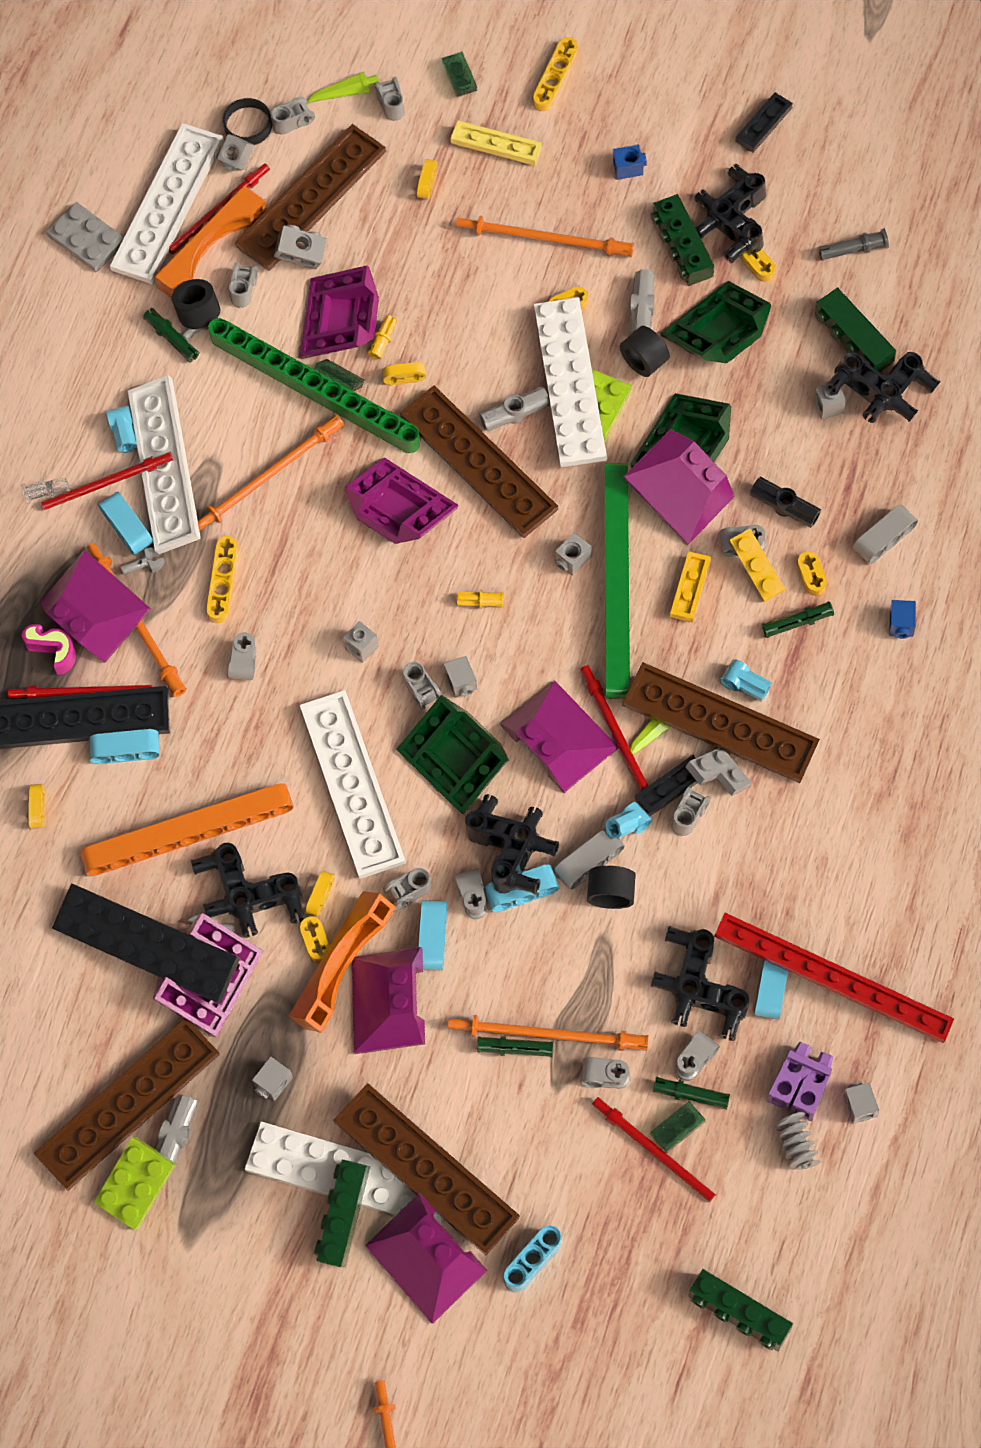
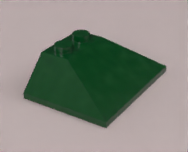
(721, 324)
(695, 418)
(454, 753)

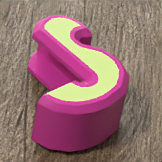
(51, 641)

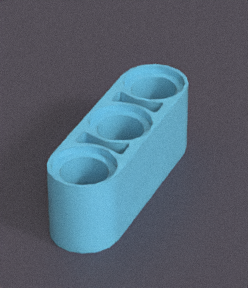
(125, 523)
(124, 746)
(504, 901)
(433, 933)
(771, 991)
(538, 1247)

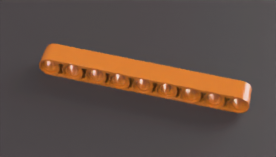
(186, 829)

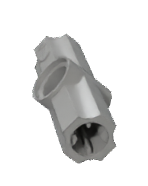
(642, 300)
(527, 404)
(176, 1130)

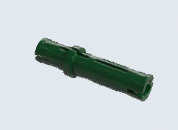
(165, 329)
(798, 619)
(485, 1045)
(691, 1093)

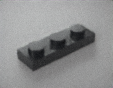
(764, 122)
(666, 788)

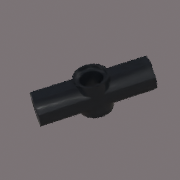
(797, 508)

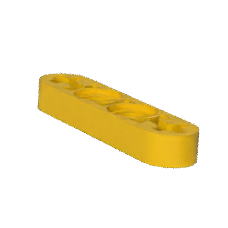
(556, 74)
(222, 579)

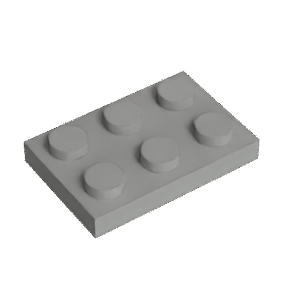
(85, 236)

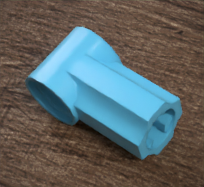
(121, 425)
(741, 678)
(630, 820)

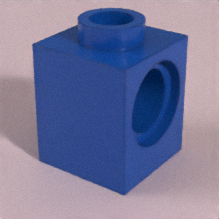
(626, 169)
(902, 618)

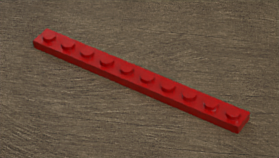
(834, 977)

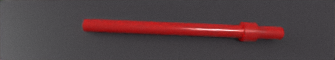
(250, 181)
(148, 464)
(595, 690)
(35, 692)
(615, 1117)

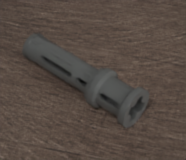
(863, 243)

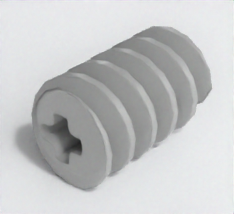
(796, 1143)

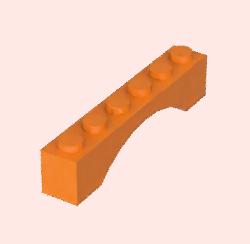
(237, 214)
(318, 998)

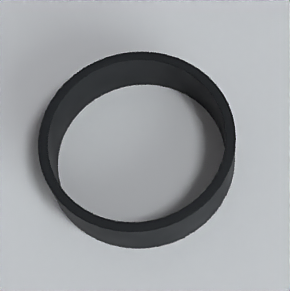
(246, 103)

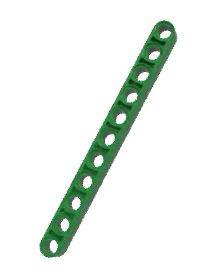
(319, 393)
(617, 581)

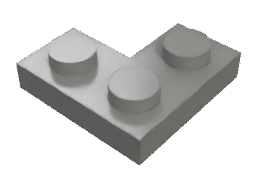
(720, 766)

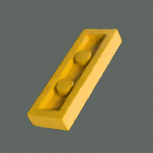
(757, 565)
(690, 587)

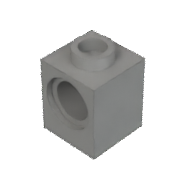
(244, 152)
(827, 403)
(575, 545)
(361, 641)
(460, 676)
(272, 1079)
(861, 1102)

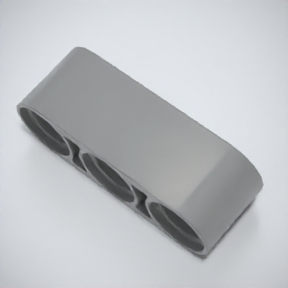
(885, 534)
(593, 853)

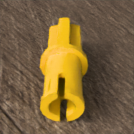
(382, 337)
(480, 599)

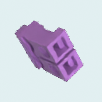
(803, 1072)

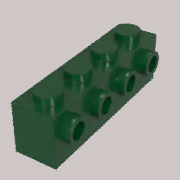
(682, 239)
(854, 330)
(343, 1213)
(741, 1310)

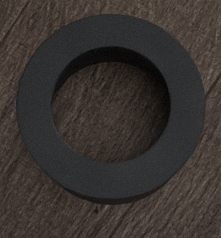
(198, 314)
(644, 351)
(611, 887)

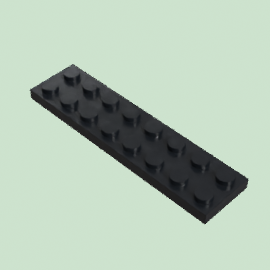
(82, 715)
(146, 943)

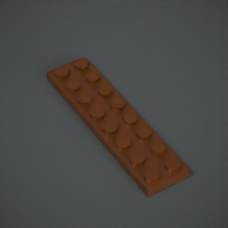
(312, 193)
(479, 461)
(721, 722)
(126, 1104)
(426, 1169)

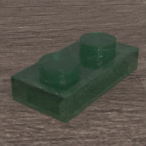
(459, 74)
(339, 374)
(677, 1127)

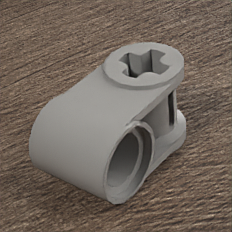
(391, 98)
(291, 116)
(243, 281)
(731, 532)
(242, 660)
(422, 689)
(691, 808)
(407, 889)
(471, 890)
(698, 1053)
(602, 1072)

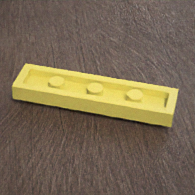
(496, 143)

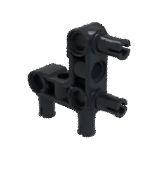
(728, 213)
(882, 390)
(515, 839)
(259, 895)
(707, 994)

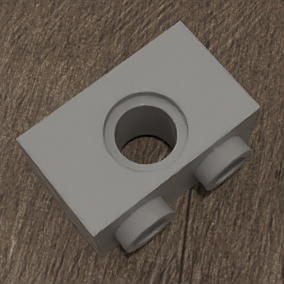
(287, 249)

